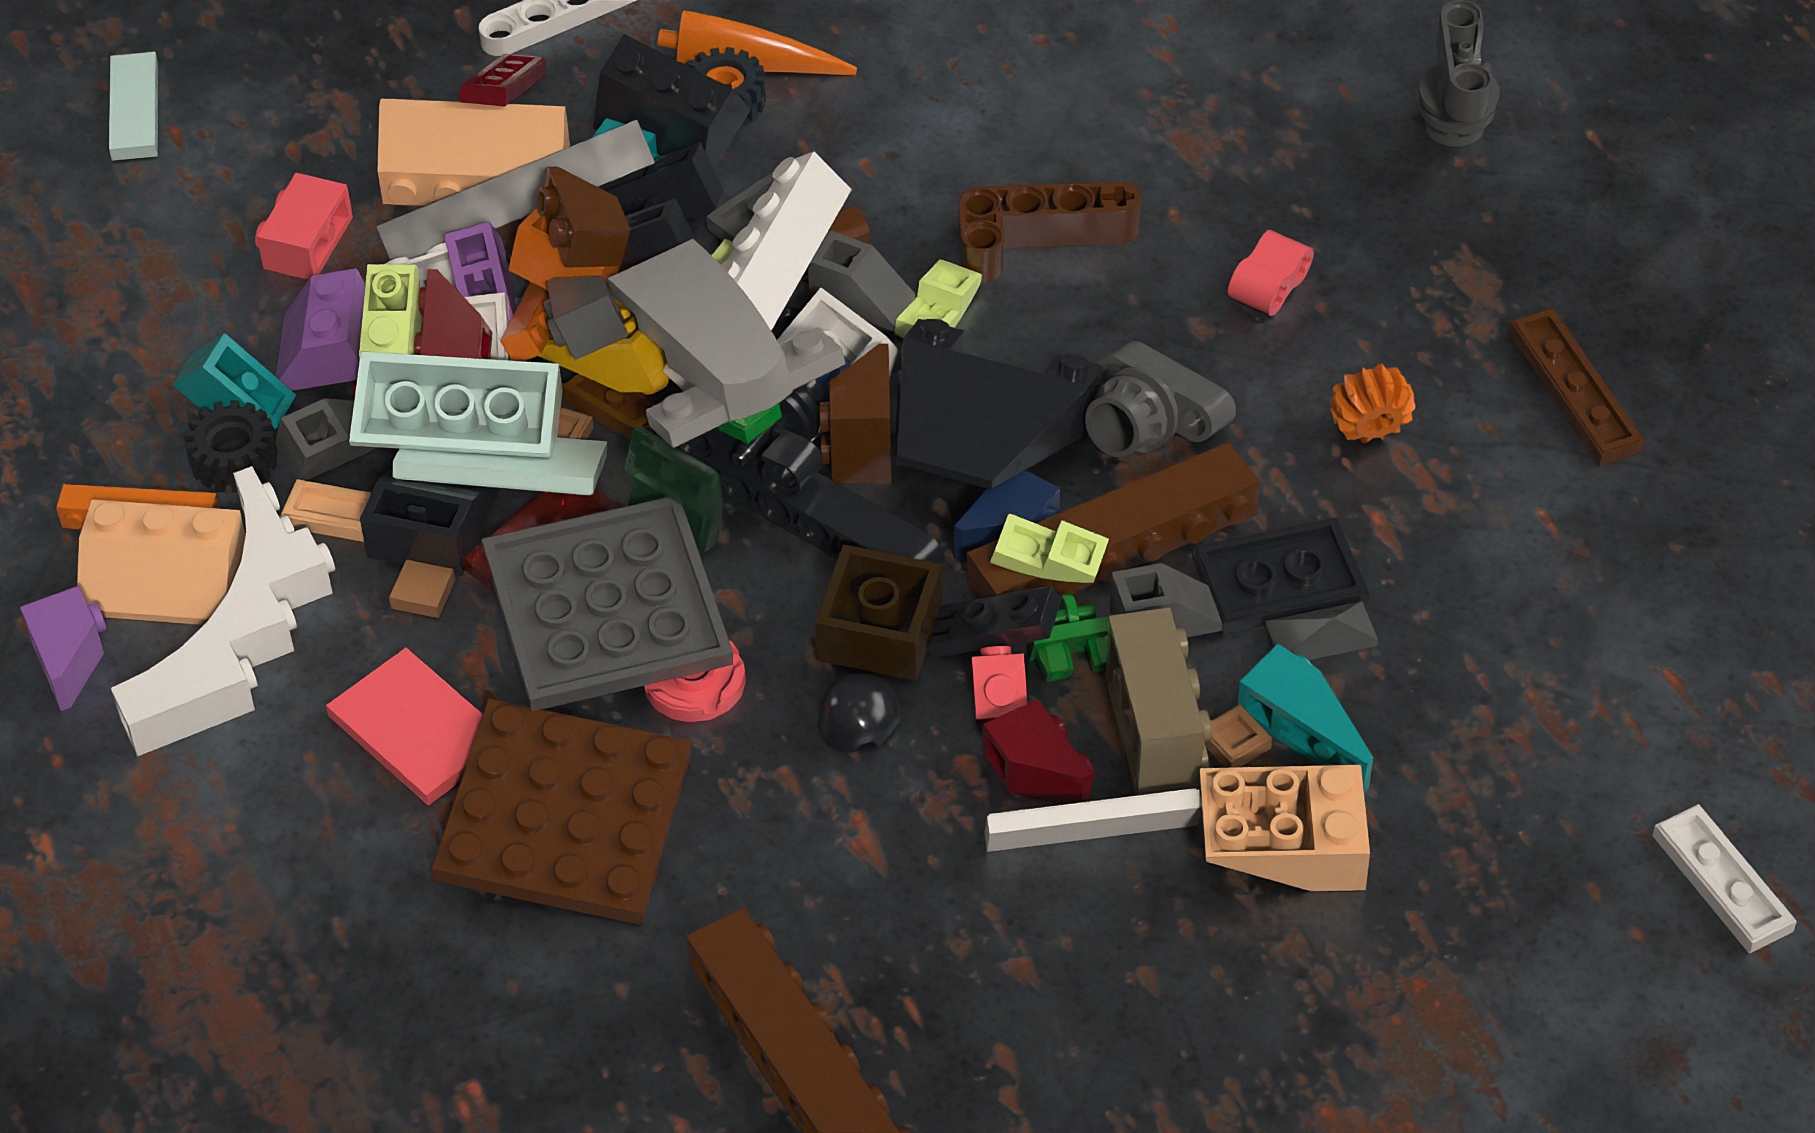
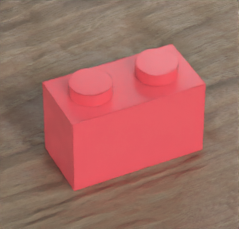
(304, 226)

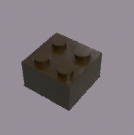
(879, 612)

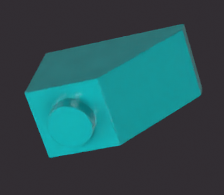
(228, 373)

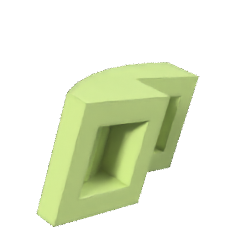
(942, 295)
(1058, 555)

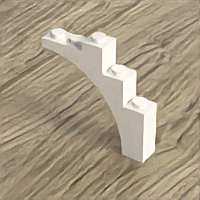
(213, 670)

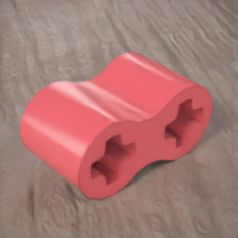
(1270, 272)

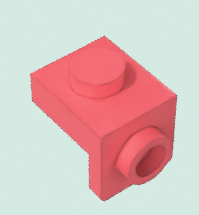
(997, 682)

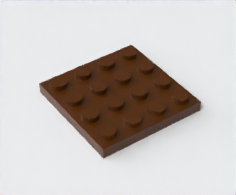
(563, 812)

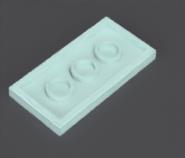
(570, 469)

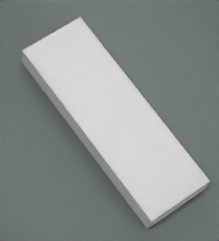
(1724, 878)

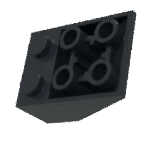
(425, 521)

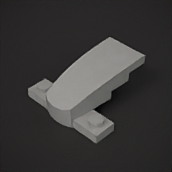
(715, 343)

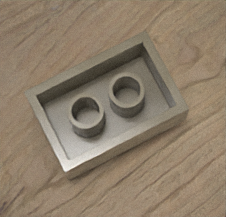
(1156, 702)

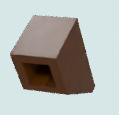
(582, 220)

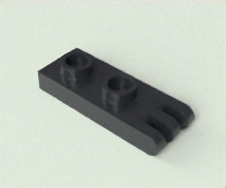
(994, 621)

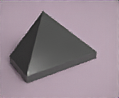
(1323, 631)

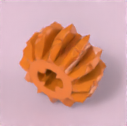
(1372, 403)

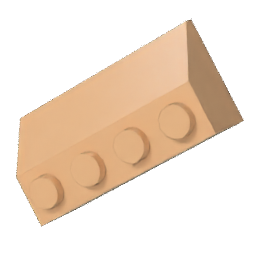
(450, 146)

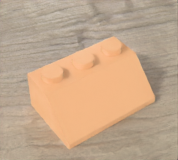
(158, 560)

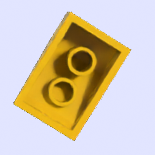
(625, 365)

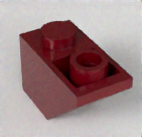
(450, 322)
(1035, 757)

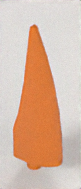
(774, 51)

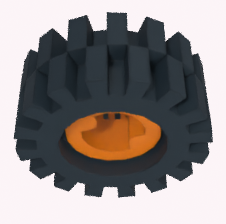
(738, 73)

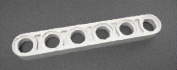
(526, 32)

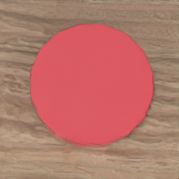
(701, 694)

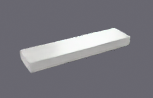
(1092, 819)

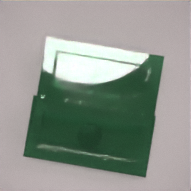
(671, 473)

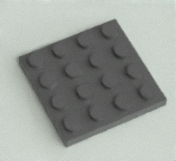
(606, 603)

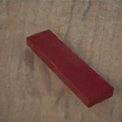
(503, 80)

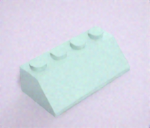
(456, 404)

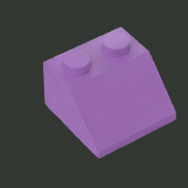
(323, 332)

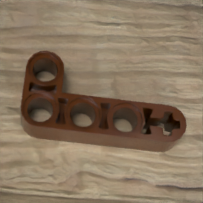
(1043, 217)

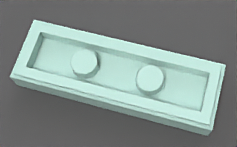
(133, 106)

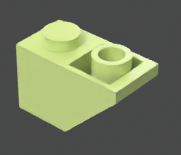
(391, 309)

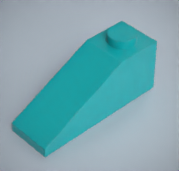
(1302, 711)

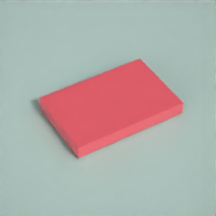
(410, 724)

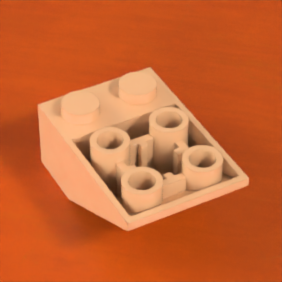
(1288, 824)

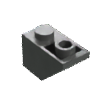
(859, 279)
(583, 314)
(318, 438)
(1164, 587)

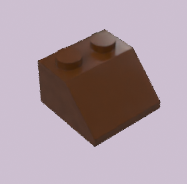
(859, 421)

